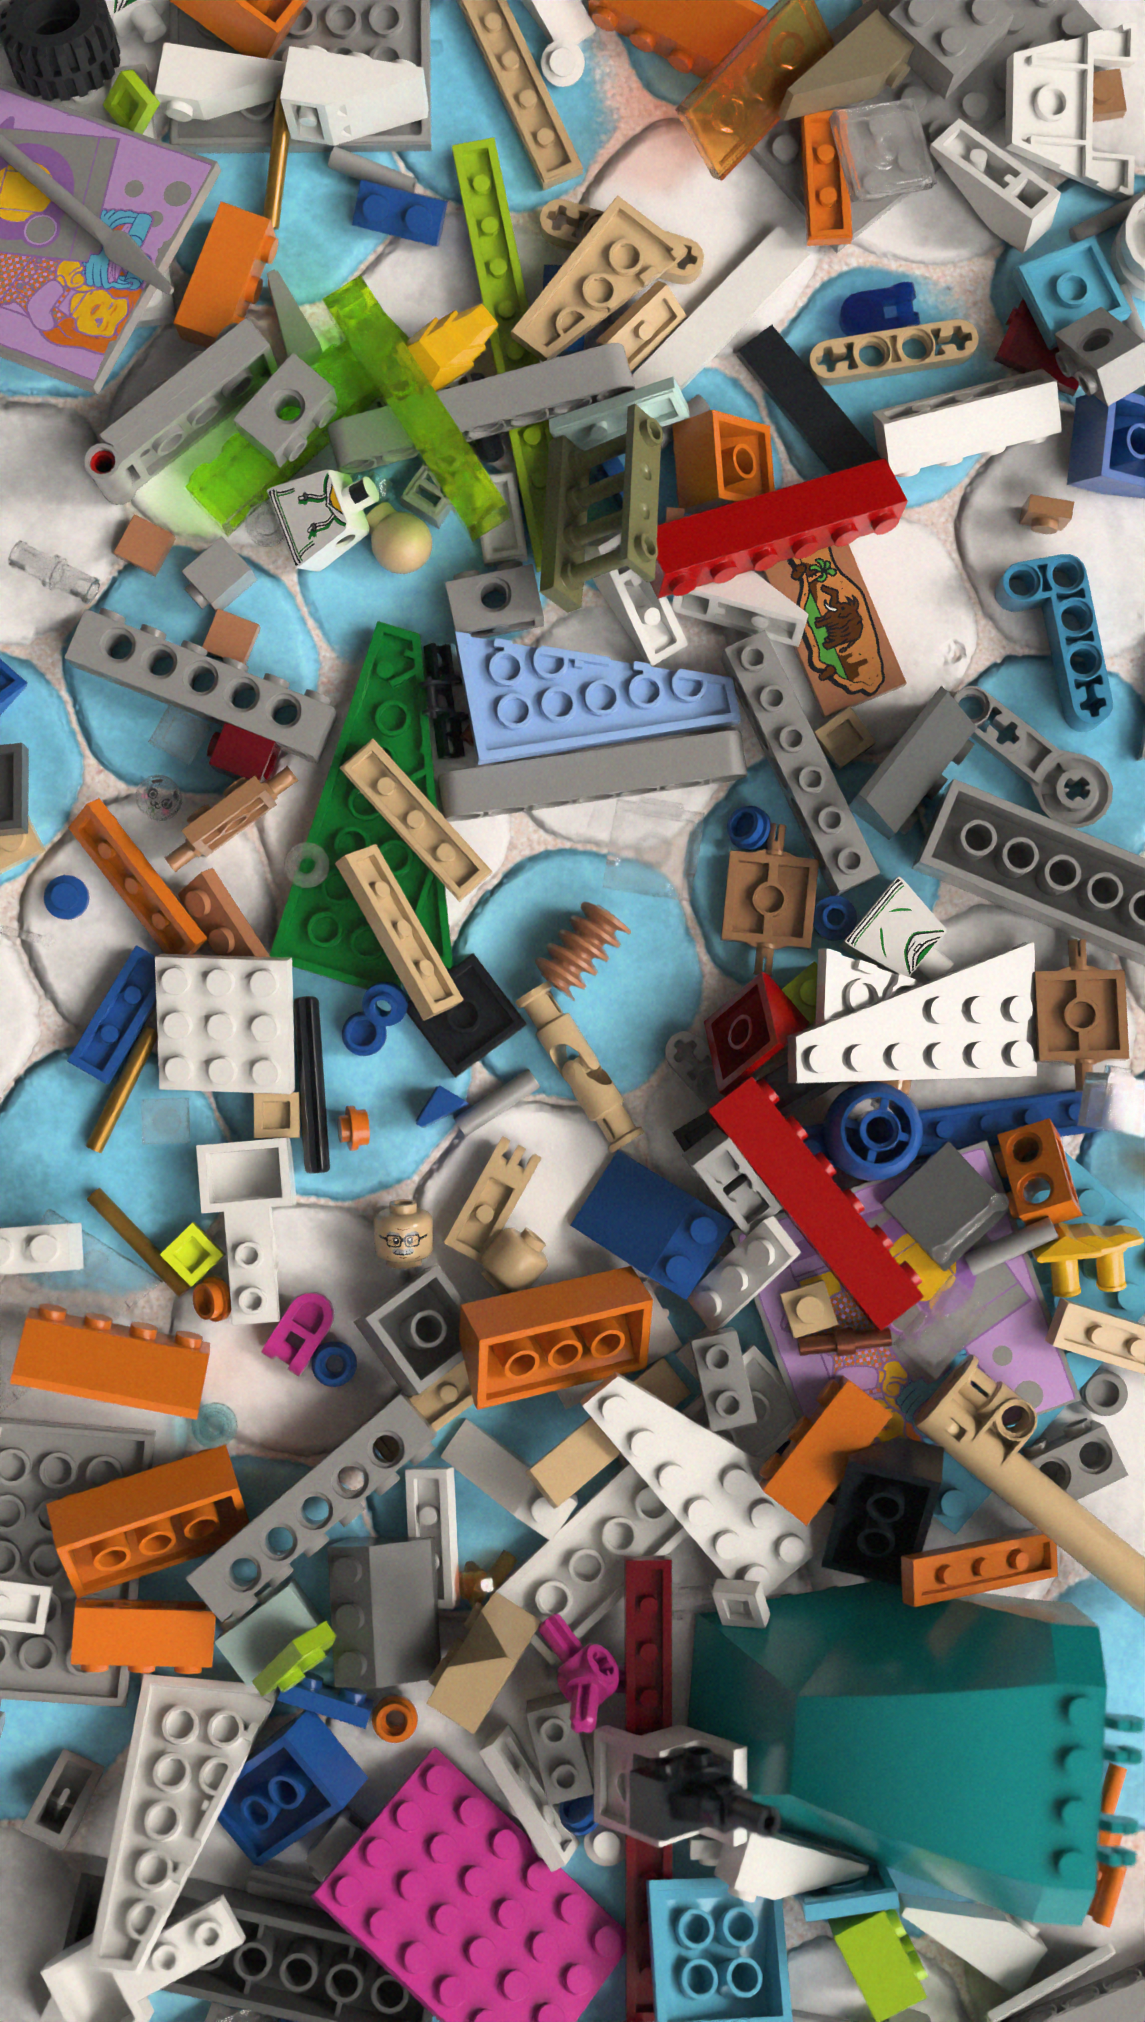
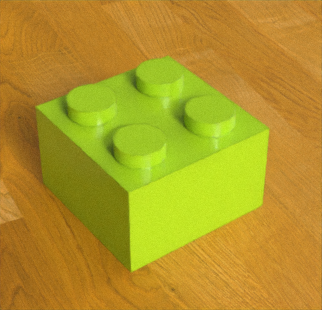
(881, 1960)

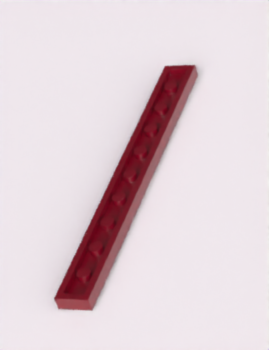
(645, 1711)

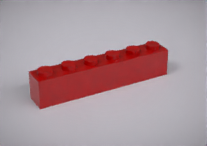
(776, 527)
(816, 1204)

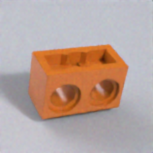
(1045, 1172)

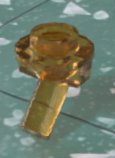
(476, 1582)

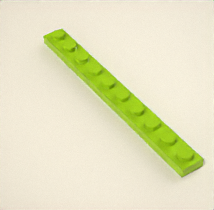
(506, 300)

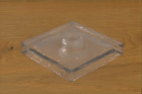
(882, 150)

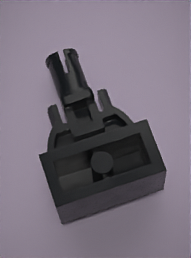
(691, 1794)

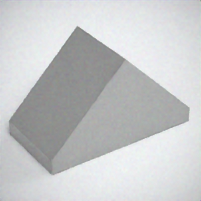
(63, 1800)

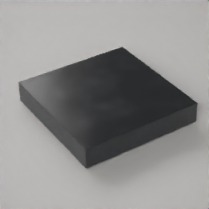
(474, 1025)

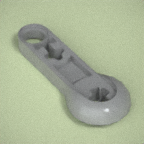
(1043, 765)

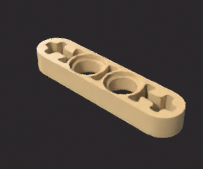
(567, 238)
(890, 345)

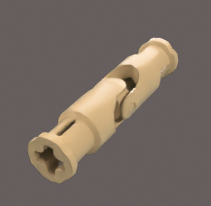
(584, 1074)

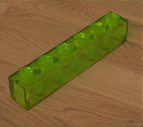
(416, 408)
(243, 474)

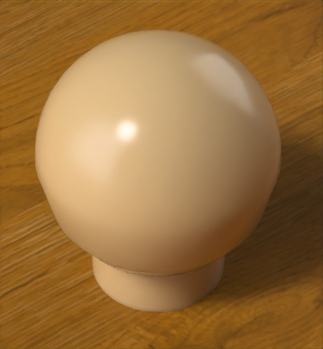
(398, 539)

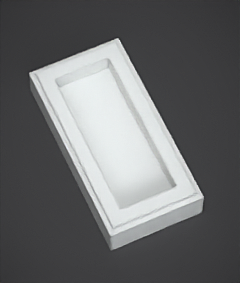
(507, 540)

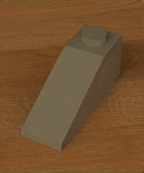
(852, 71)

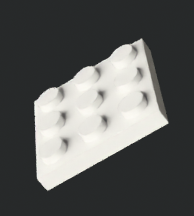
(225, 1023)

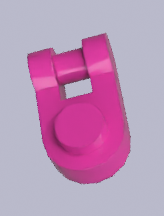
(308, 1317)

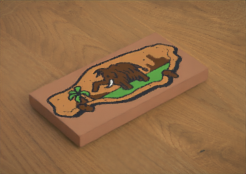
(843, 639)

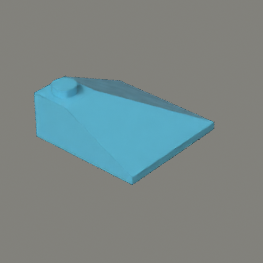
(716, 1954)

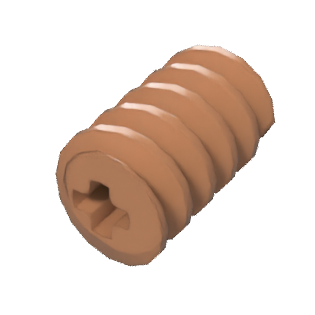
(580, 948)

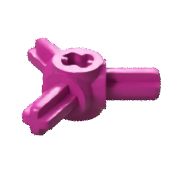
(586, 1674)

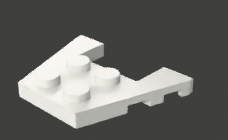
(1053, 107)

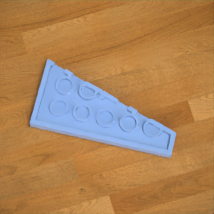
(567, 700)

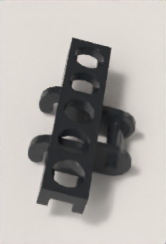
(443, 715)

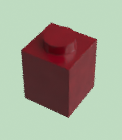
(242, 753)

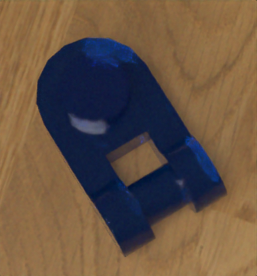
(865, 312)

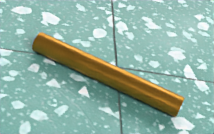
(277, 166)
(122, 1089)
(137, 1241)

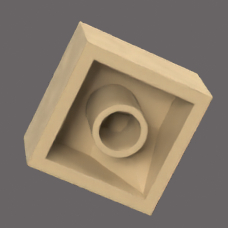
(481, 1664)

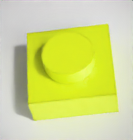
(193, 1254)

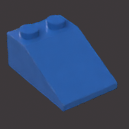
(1108, 446)
(652, 1224)
(289, 1788)

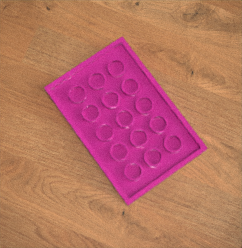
(468, 1908)

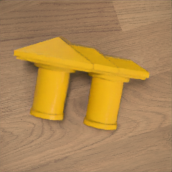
(451, 344)
(1086, 1242)

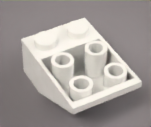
(348, 96)

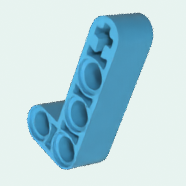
(1063, 642)

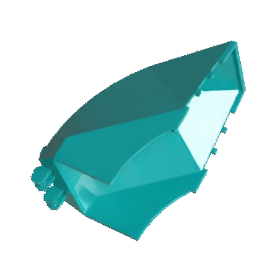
(928, 1736)

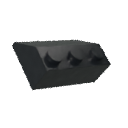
(884, 1508)

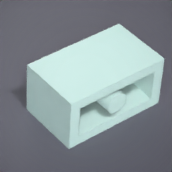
(267, 1629)

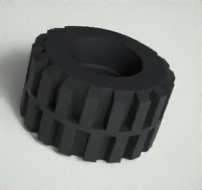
(59, 46)

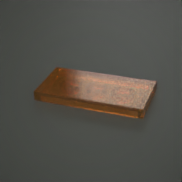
(747, 87)

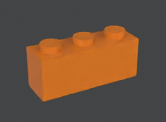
(226, 274)
(821, 1447)
(142, 1635)

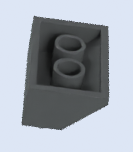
(915, 766)
(383, 1610)

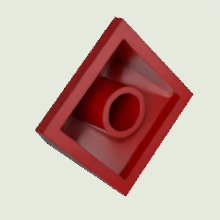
(750, 1030)

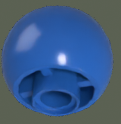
(902, 1126)

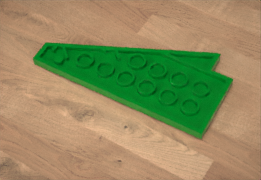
(324, 923)

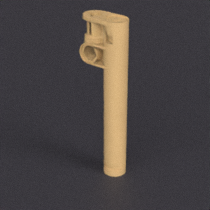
(974, 1435)

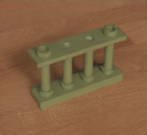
(569, 499)

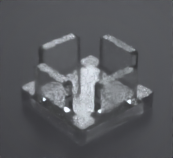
(653, 848)

